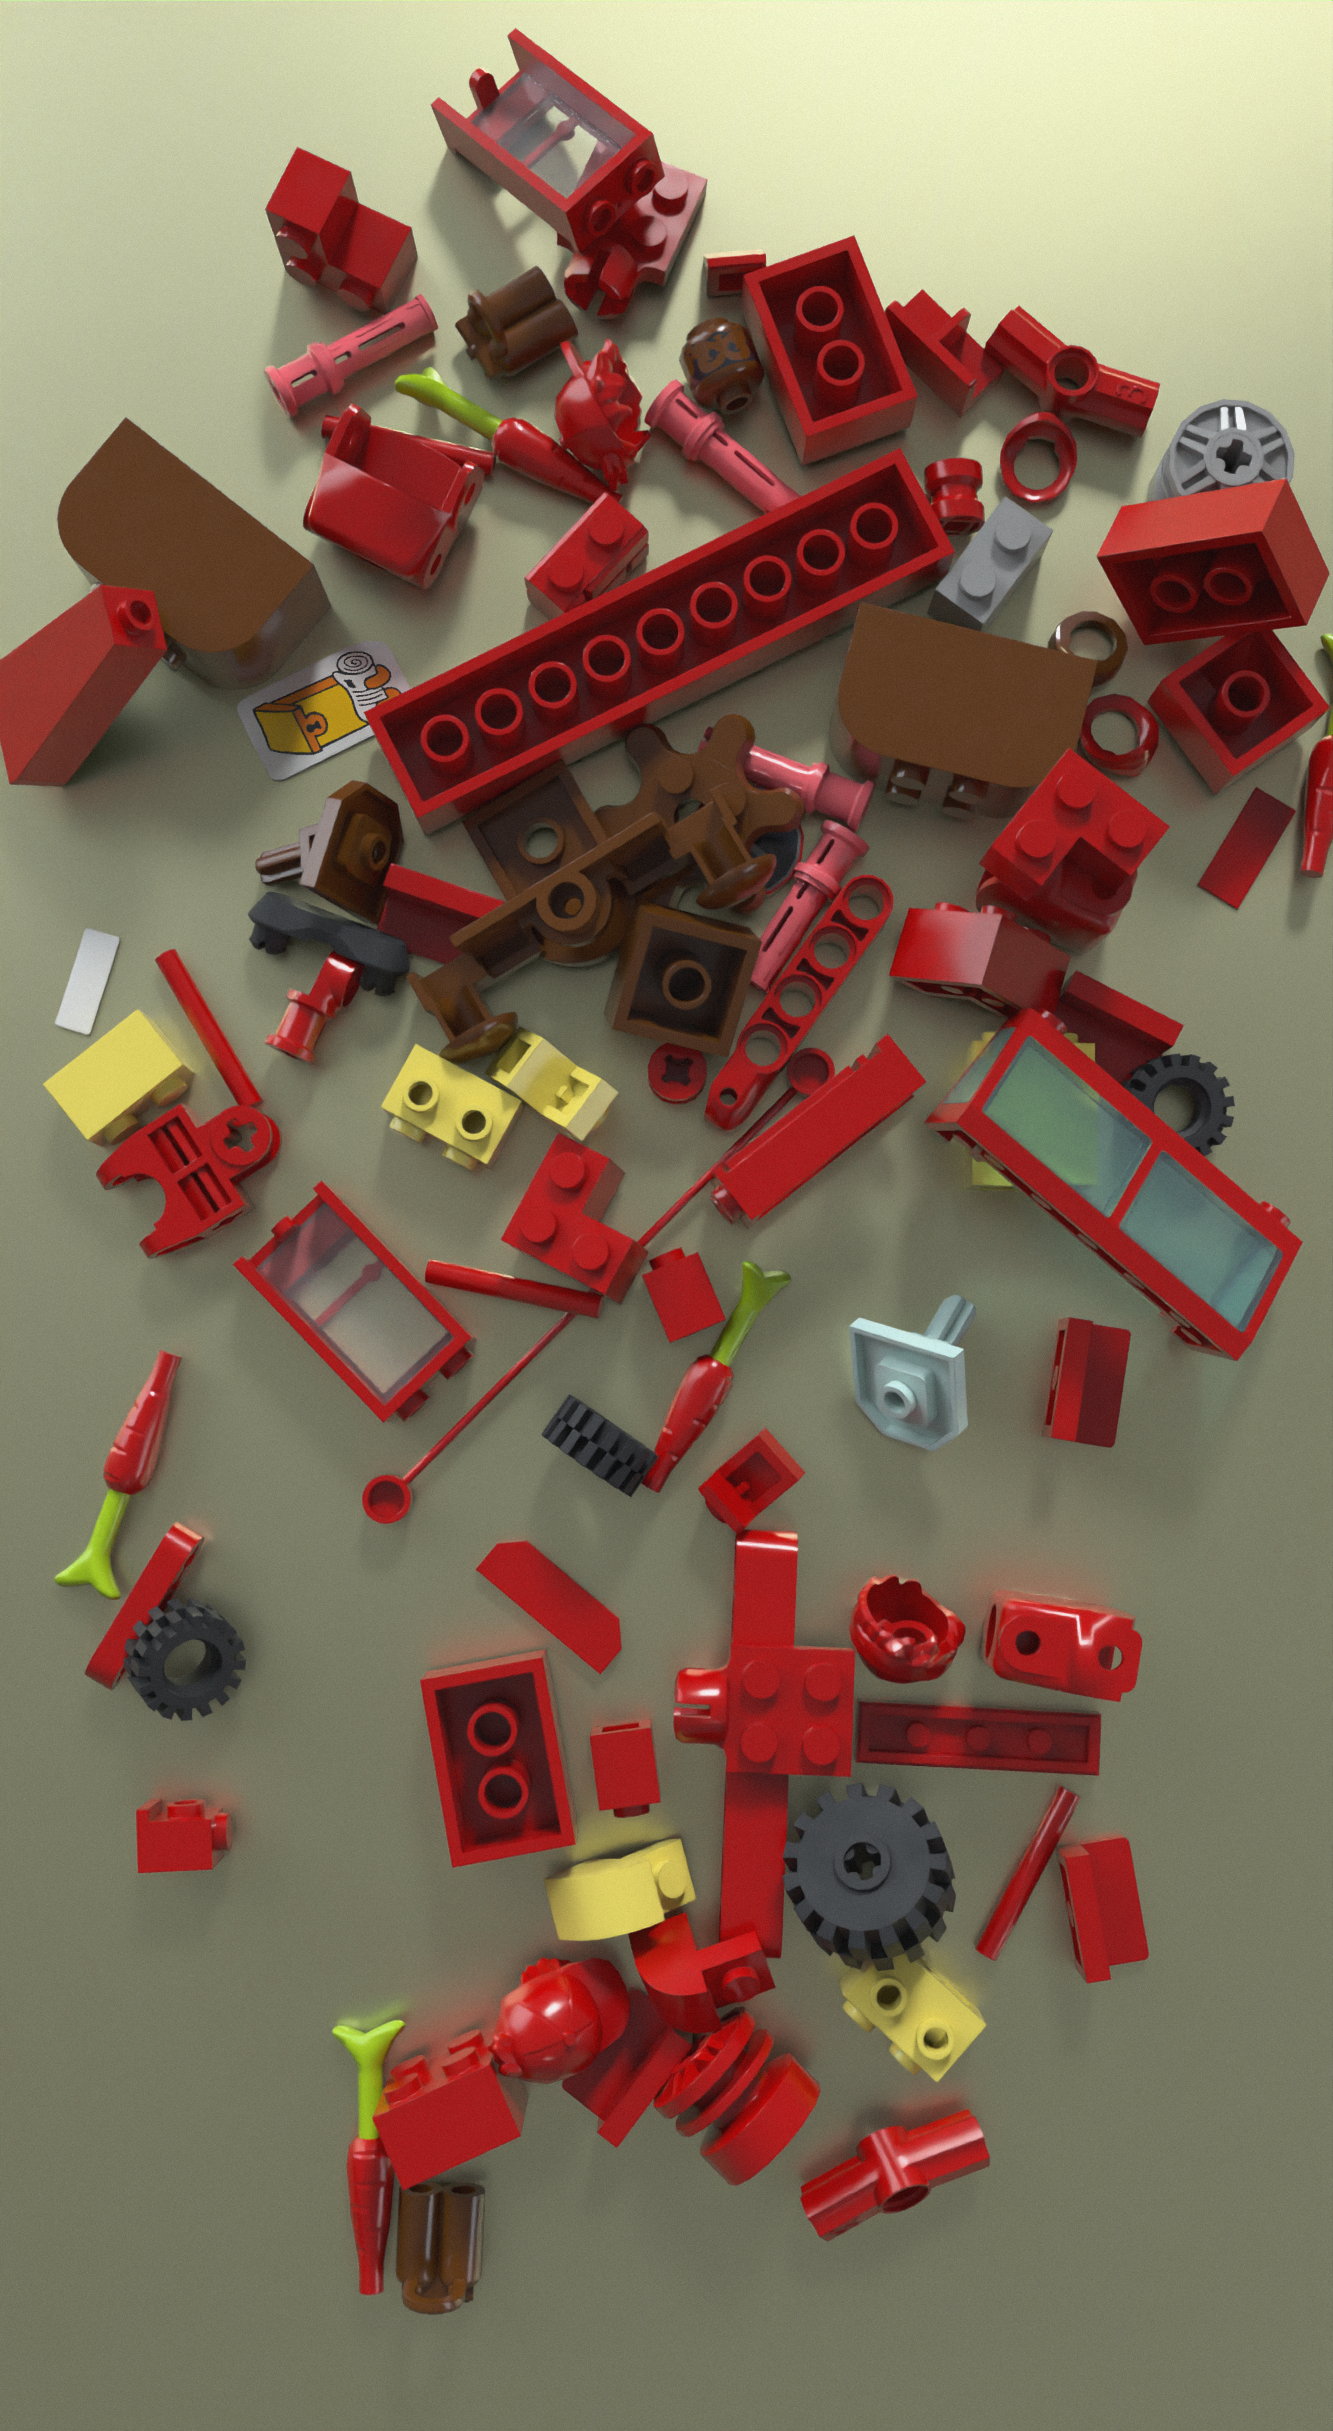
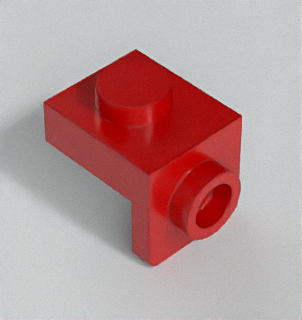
(750, 1481)

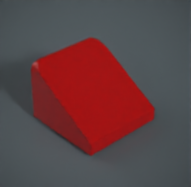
(726, 270)

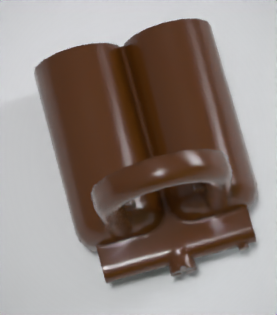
(515, 325)
(439, 2245)

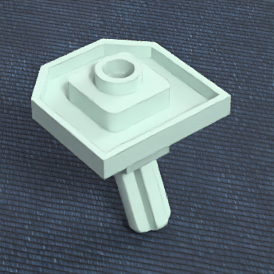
(914, 1381)

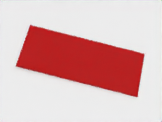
(1246, 847)

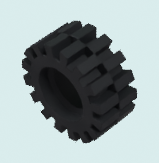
(1199, 1082)
(600, 1445)
(203, 1683)

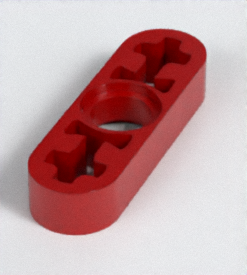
(152, 1589)

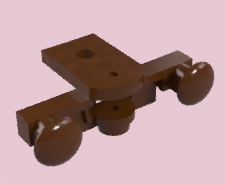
(575, 900)

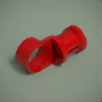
(309, 1013)

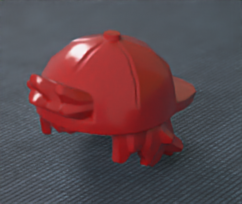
(601, 413)
(559, 2019)

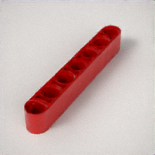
(758, 1801)

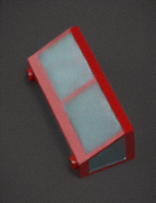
(1121, 1182)

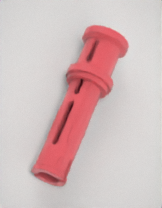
(412, 318)
(706, 440)
(816, 785)
(815, 883)

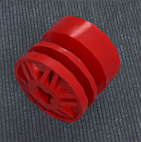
(747, 2103)

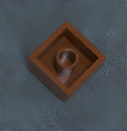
(681, 978)

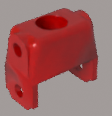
(390, 499)
(1068, 906)
(1060, 1644)

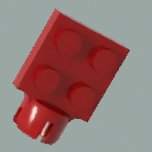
(636, 246)
(773, 1709)

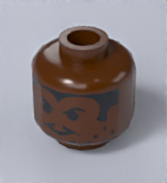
(721, 365)

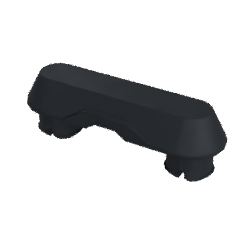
(282, 916)

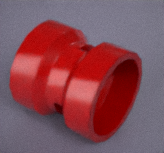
(954, 497)

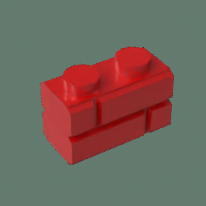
(588, 559)

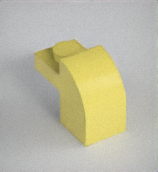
(551, 1084)
(620, 1894)

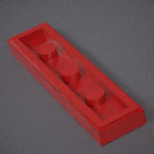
(977, 1737)

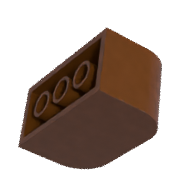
(222, 581)
(954, 713)

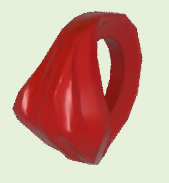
(1036, 426)
(1126, 764)

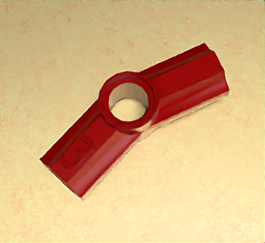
(1040, 358)
(894, 2172)

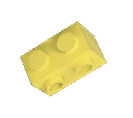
(452, 1108)
(915, 2010)

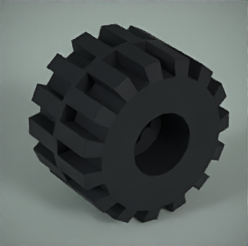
(879, 1914)

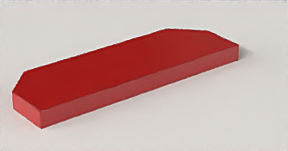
(555, 1601)

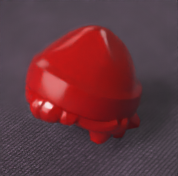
(904, 1631)

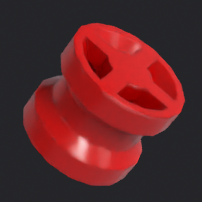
(675, 1088)

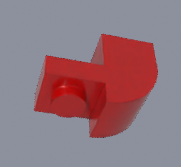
(694, 1982)

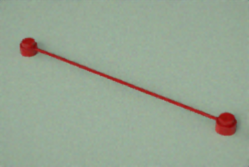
(390, 1496)

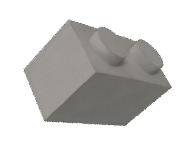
(990, 568)

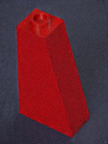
(74, 682)

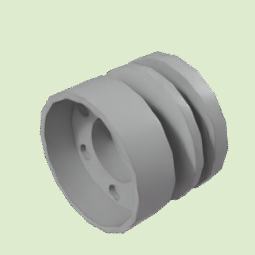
(1222, 435)

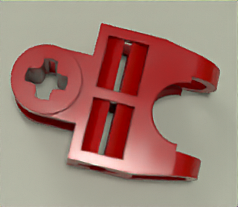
(196, 1169)

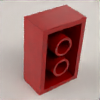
(828, 350)
(1214, 563)
(499, 1758)

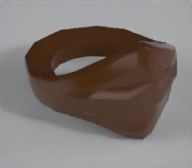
(1106, 668)

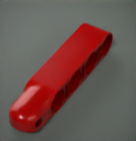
(749, 1081)

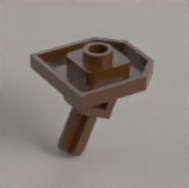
(344, 853)

